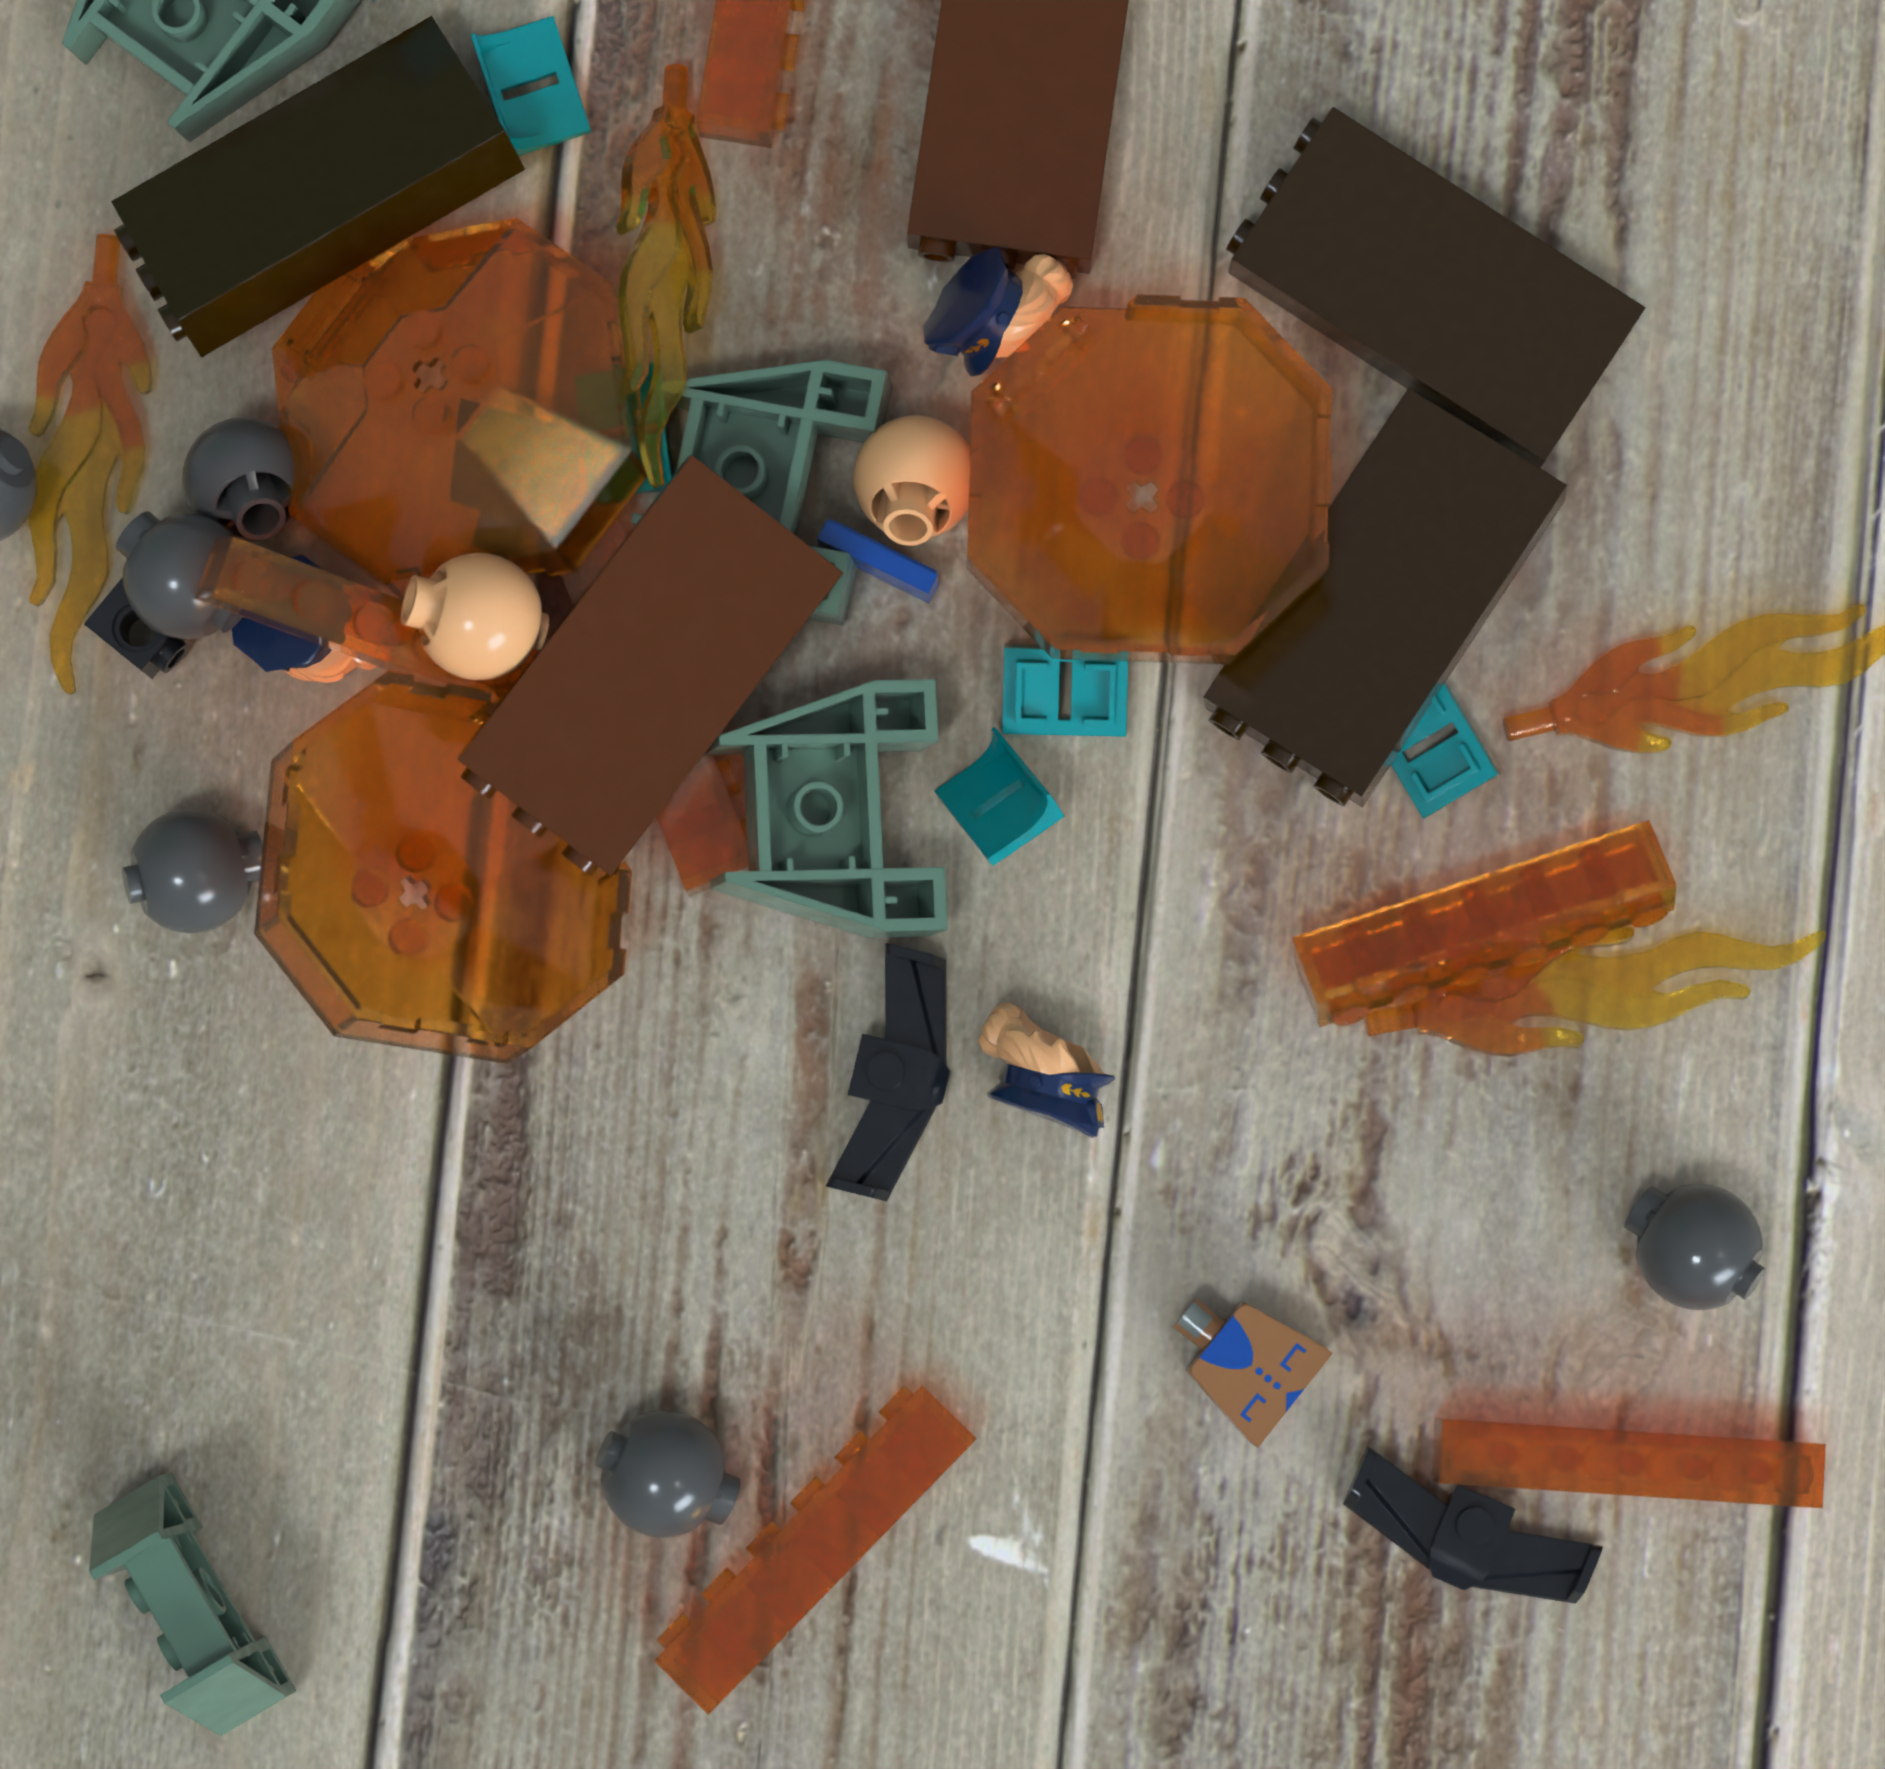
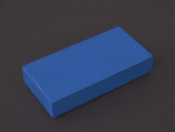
(880, 560)

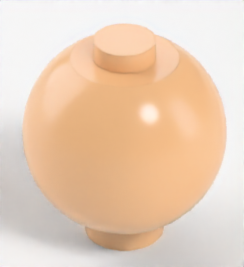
(913, 478)
(476, 615)

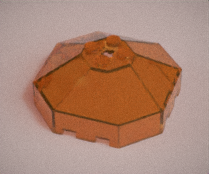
(1169, 397)
(517, 448)
(508, 924)

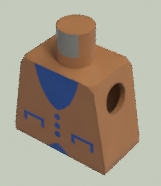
(1249, 1364)

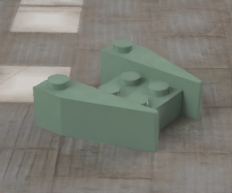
(209, 48)
(762, 436)
(819, 812)
(201, 1627)

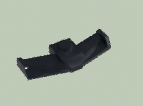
(898, 1075)
(1468, 1536)

